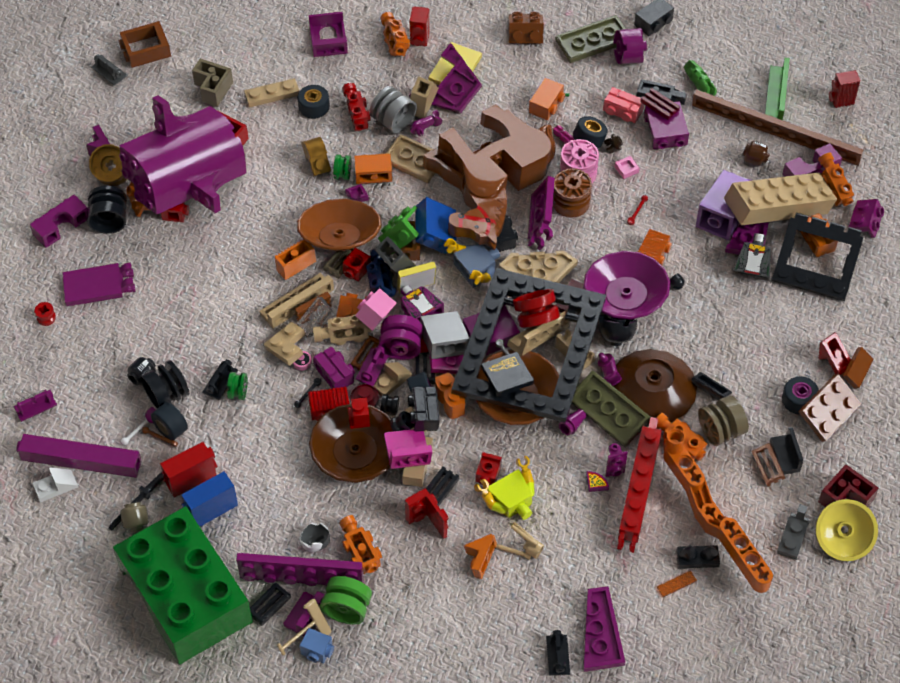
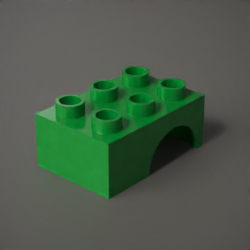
(183, 584)

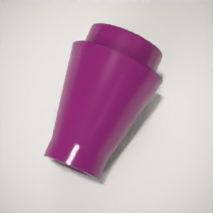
(573, 422)

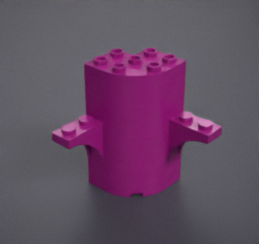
(182, 158)

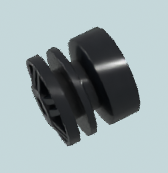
(106, 209)
(166, 384)

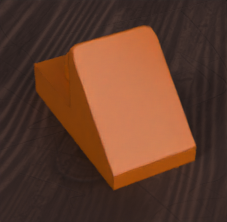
(482, 551)

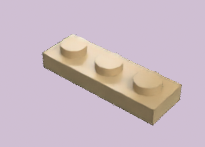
(271, 92)

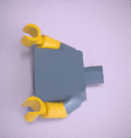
(473, 261)

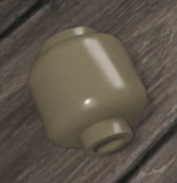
(134, 516)

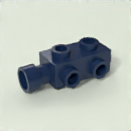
(380, 275)

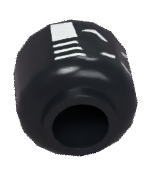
(139, 367)

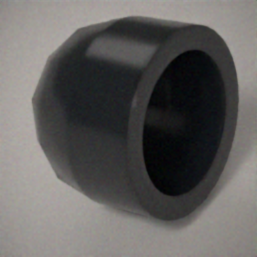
(677, 282)

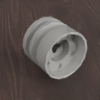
(393, 109)

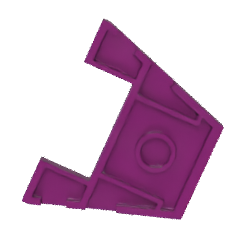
(459, 84)

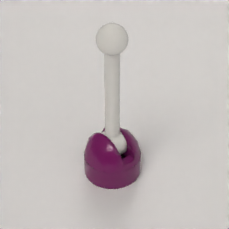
(124, 441)

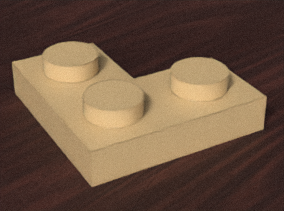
(283, 343)

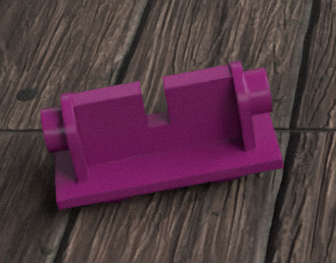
(372, 366)
(35, 405)
(616, 461)

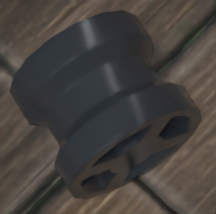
(389, 404)
(401, 422)

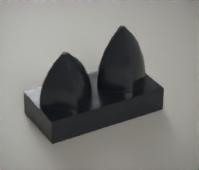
(698, 556)

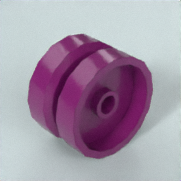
(401, 337)

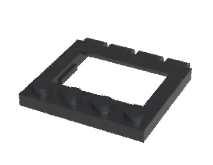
(810, 280)

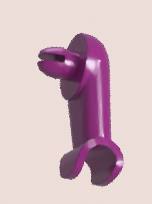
(420, 125)
(607, 365)

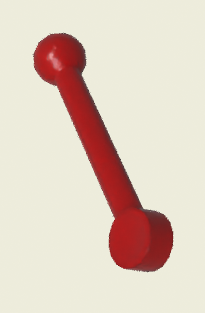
(631, 220)

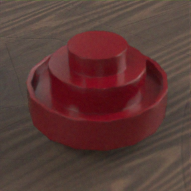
(364, 391)

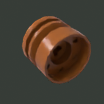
(572, 192)

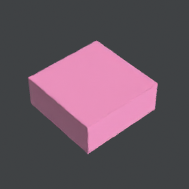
(626, 167)

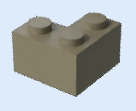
(214, 81)

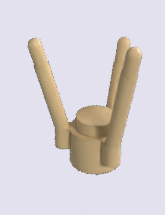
(532, 546)

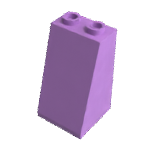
(714, 213)

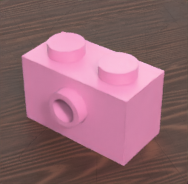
(375, 308)

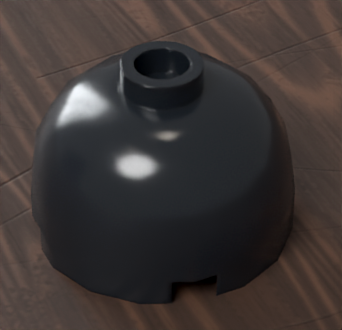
(616, 329)

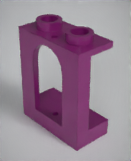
(330, 46)

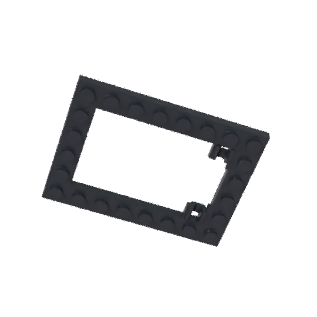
(513, 284)

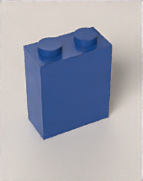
(432, 224)
(210, 498)

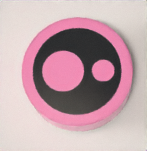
(303, 362)

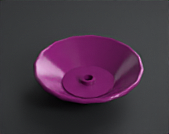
(628, 273)

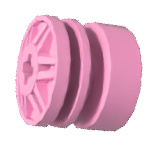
(580, 155)

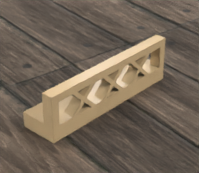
(284, 307)
(536, 335)

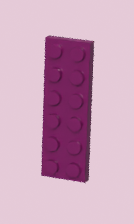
(295, 569)

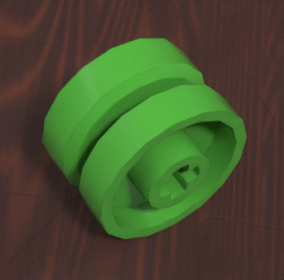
(346, 600)

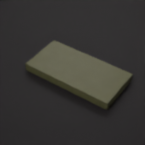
(589, 39)
(610, 409)

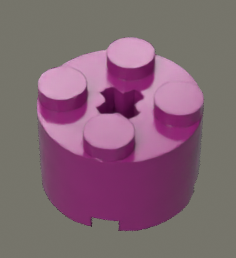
(629, 46)

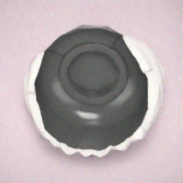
(315, 537)

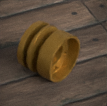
(101, 159)

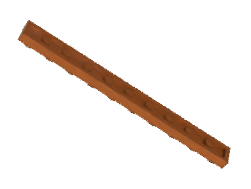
(774, 126)

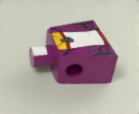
(420, 302)

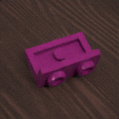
(867, 216)

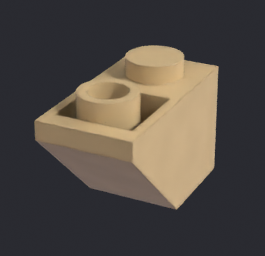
(423, 95)

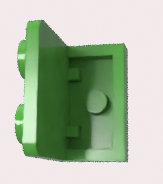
(399, 228)

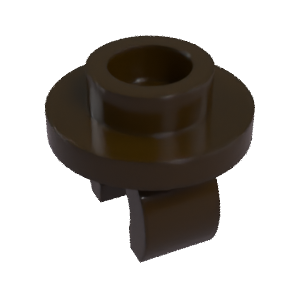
(615, 143)

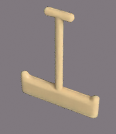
(318, 619)

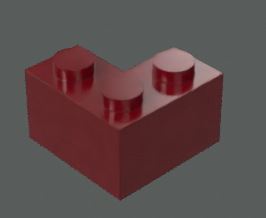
(848, 485)

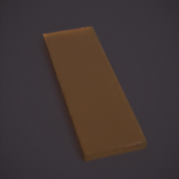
(676, 583)

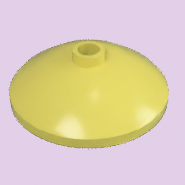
(861, 531)

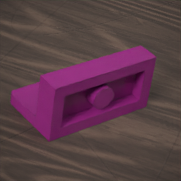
(299, 617)

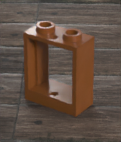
(148, 54)

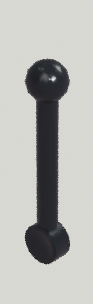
(317, 382)

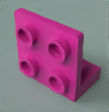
(407, 448)

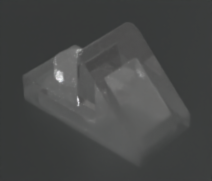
(315, 316)

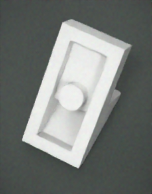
(58, 483)

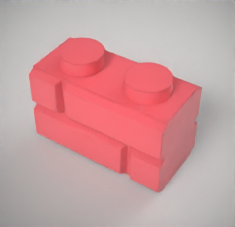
(623, 105)

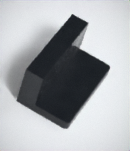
(787, 452)

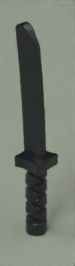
(144, 493)

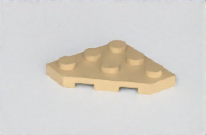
(541, 265)

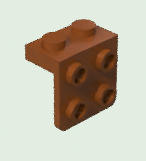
(526, 27)

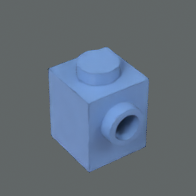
(316, 646)

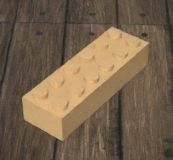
(779, 198)

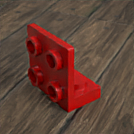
(425, 504)

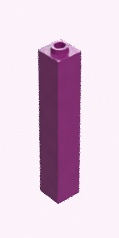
(79, 455)

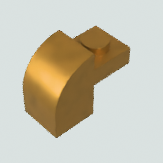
(317, 155)

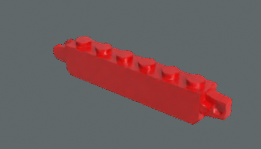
(639, 485)

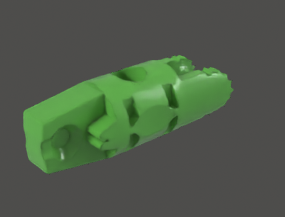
(699, 78)

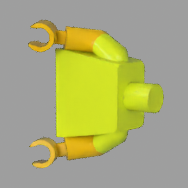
(510, 494)

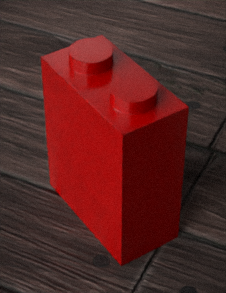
(189, 469)

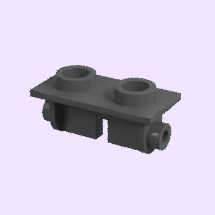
(108, 70)

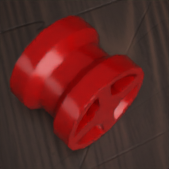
(48, 317)

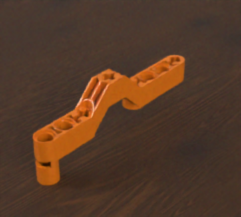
(710, 516)

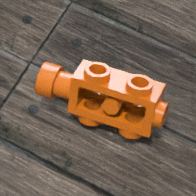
(394, 35)
(834, 181)
(696, 451)
(365, 549)

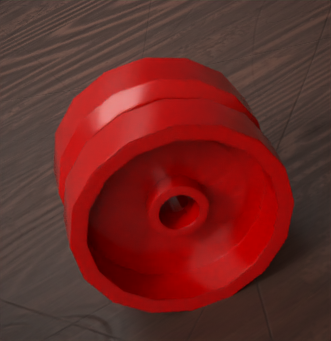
(536, 308)

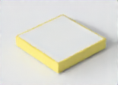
(417, 276)

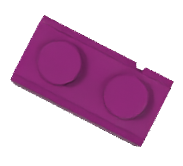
(333, 368)

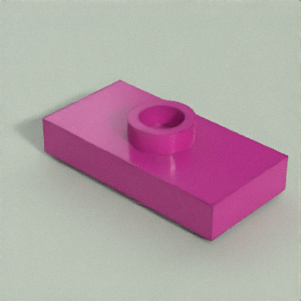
(446, 364)

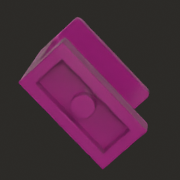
(667, 132)

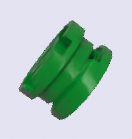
(342, 167)
(237, 386)

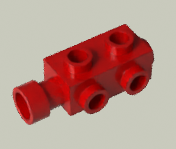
(356, 107)

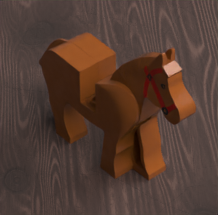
(482, 177)

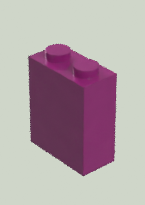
(504, 330)

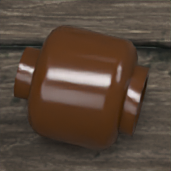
(755, 153)

